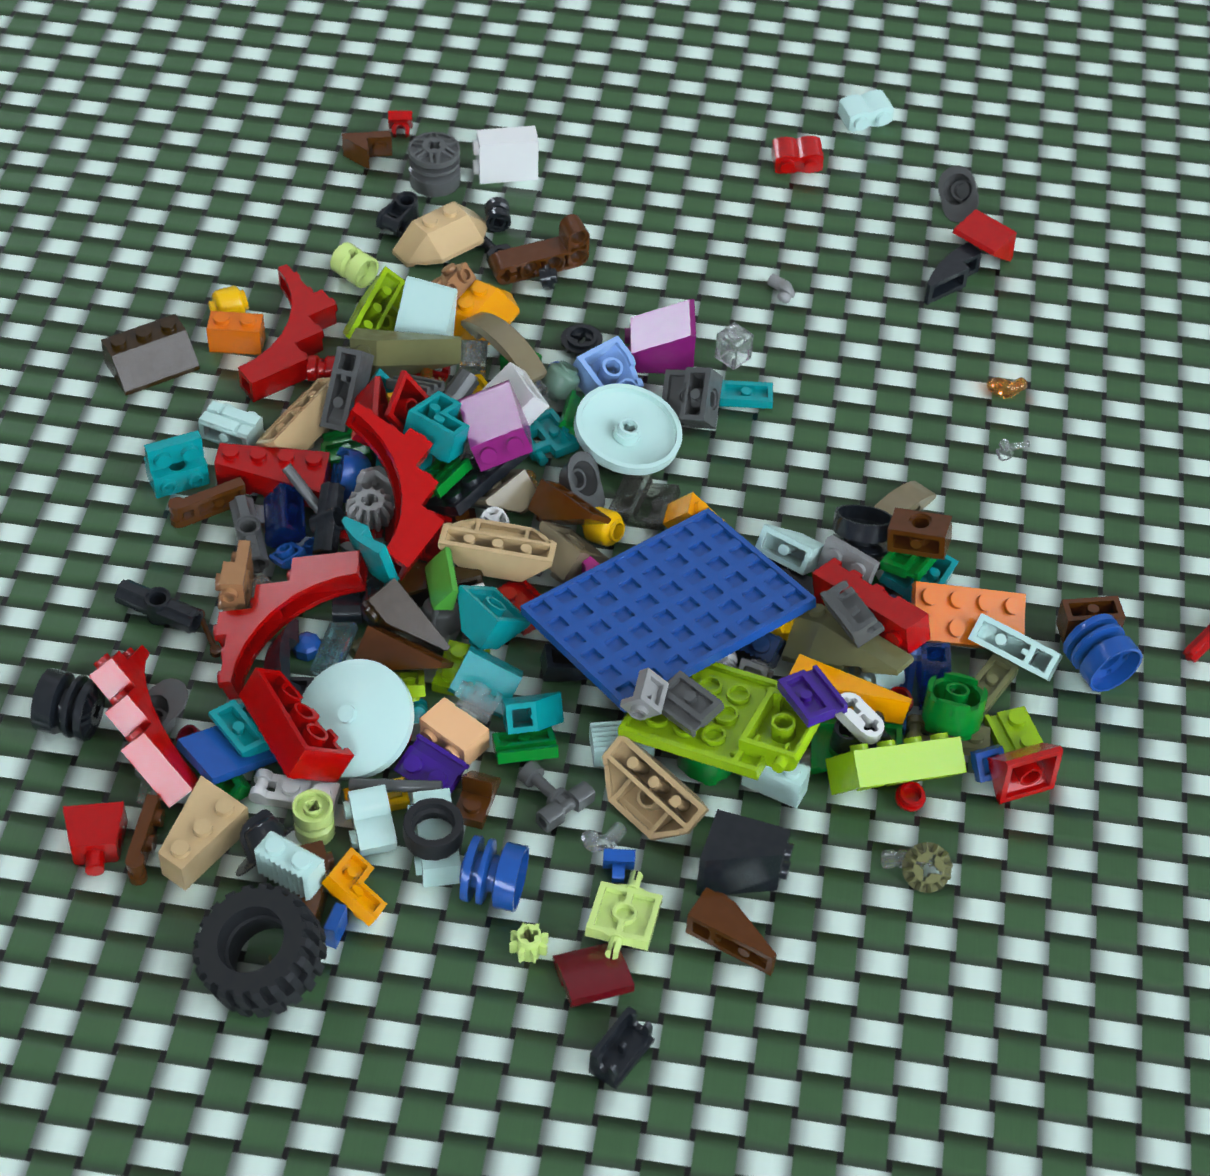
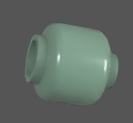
(560, 380)

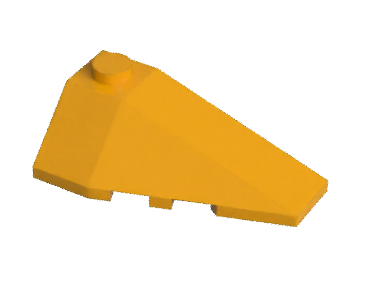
(891, 704)

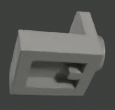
(647, 696)

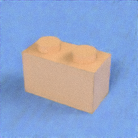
(455, 731)

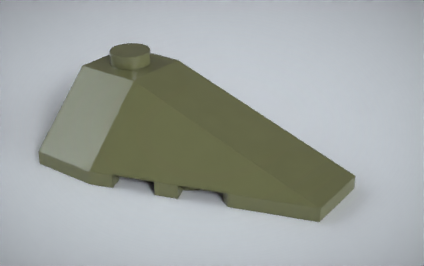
(407, 350)
(823, 639)

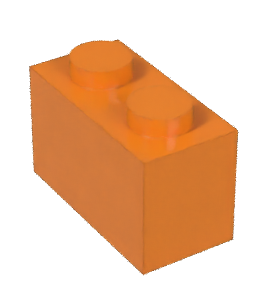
(236, 332)

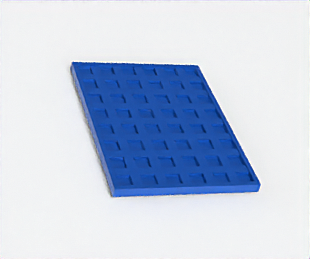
(667, 605)

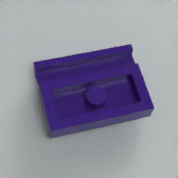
(812, 696)
(431, 762)

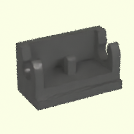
(851, 613)

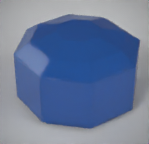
(307, 646)

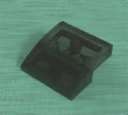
(643, 502)

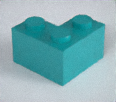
(440, 424)

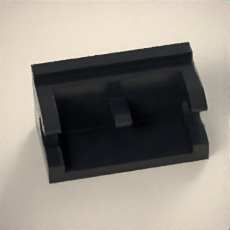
(620, 1049)

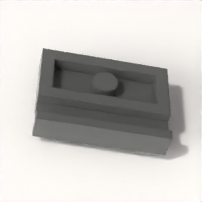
(690, 704)

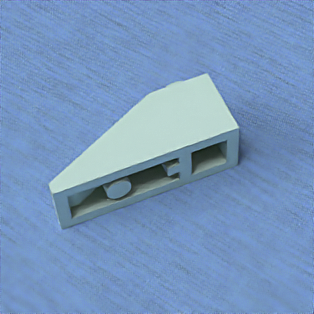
(1015, 647)

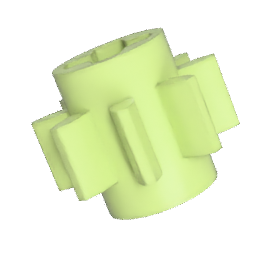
(528, 942)

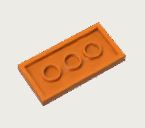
(957, 608)

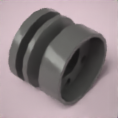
(434, 164)

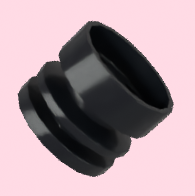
(863, 528)
(67, 705)

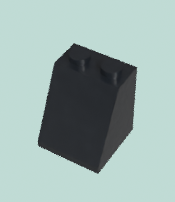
(743, 855)

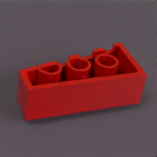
(262, 467)
(903, 622)
(293, 729)

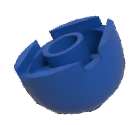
(348, 469)

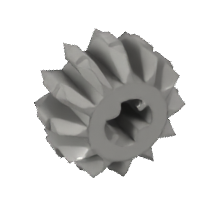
(370, 507)

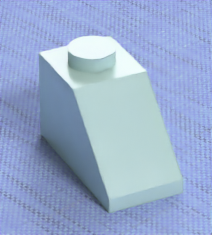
(789, 548)

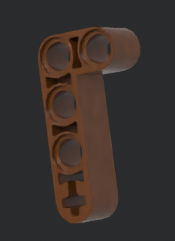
(561, 252)

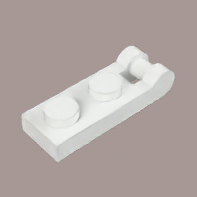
(287, 789)

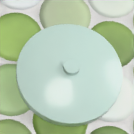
(628, 429)
(366, 710)

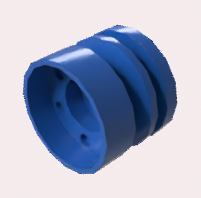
(1102, 652)
(488, 872)

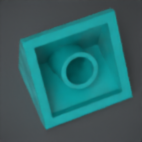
(490, 671)

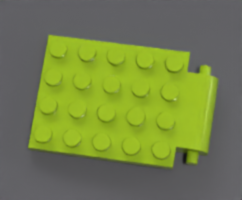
(744, 738)

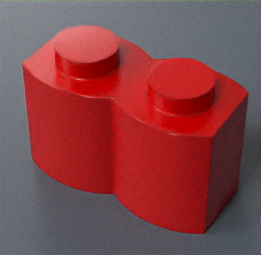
(797, 155)

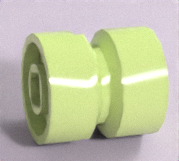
(354, 265)
(313, 817)

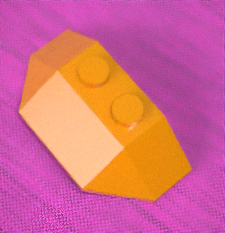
(484, 298)

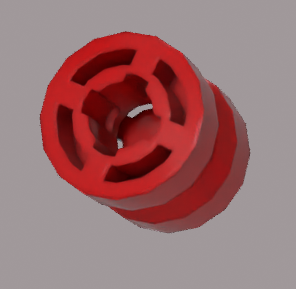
(319, 367)

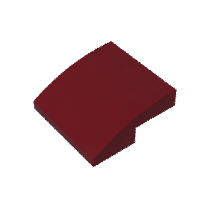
(591, 975)

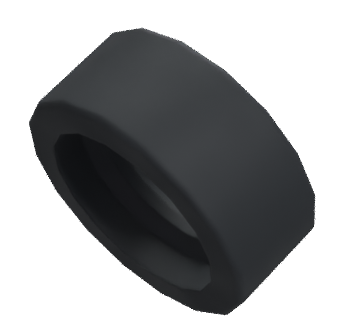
(425, 810)

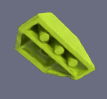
(378, 305)

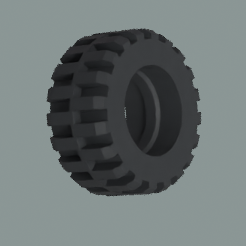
(234, 924)

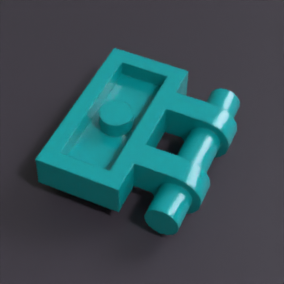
(553, 438)

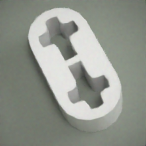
(861, 717)

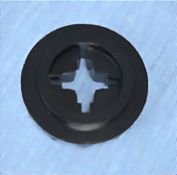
(575, 333)

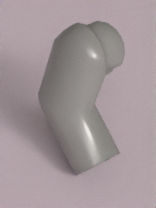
(782, 285)

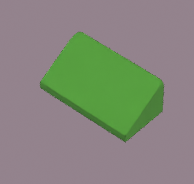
(442, 581)

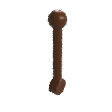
(215, 650)

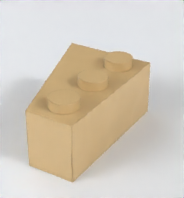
(201, 833)

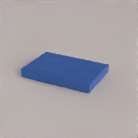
(217, 758)

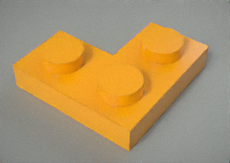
(348, 885)

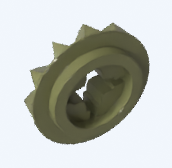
(914, 874)

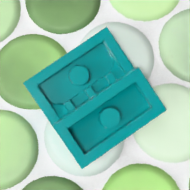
(373, 552)
(239, 728)

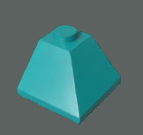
(488, 617)

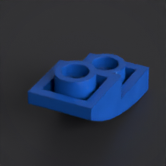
(287, 551)

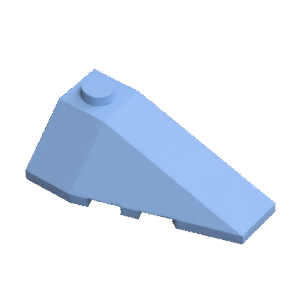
(606, 365)

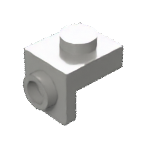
(374, 476)

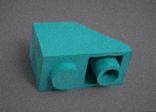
(532, 712)

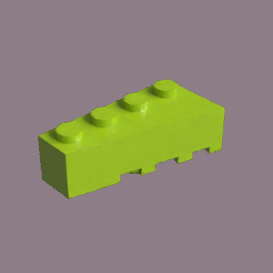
(896, 764)

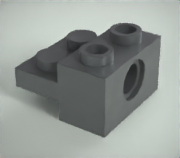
(694, 395)

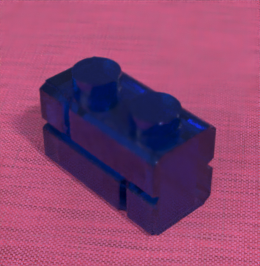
(284, 516)

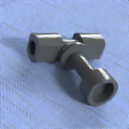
(559, 800)

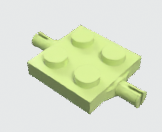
(624, 915)

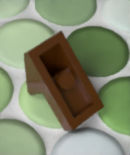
(363, 145)
(477, 797)

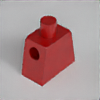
(96, 834)

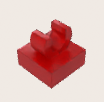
(400, 119)

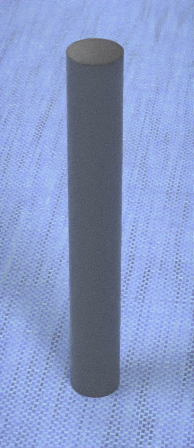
(301, 487)
(396, 785)

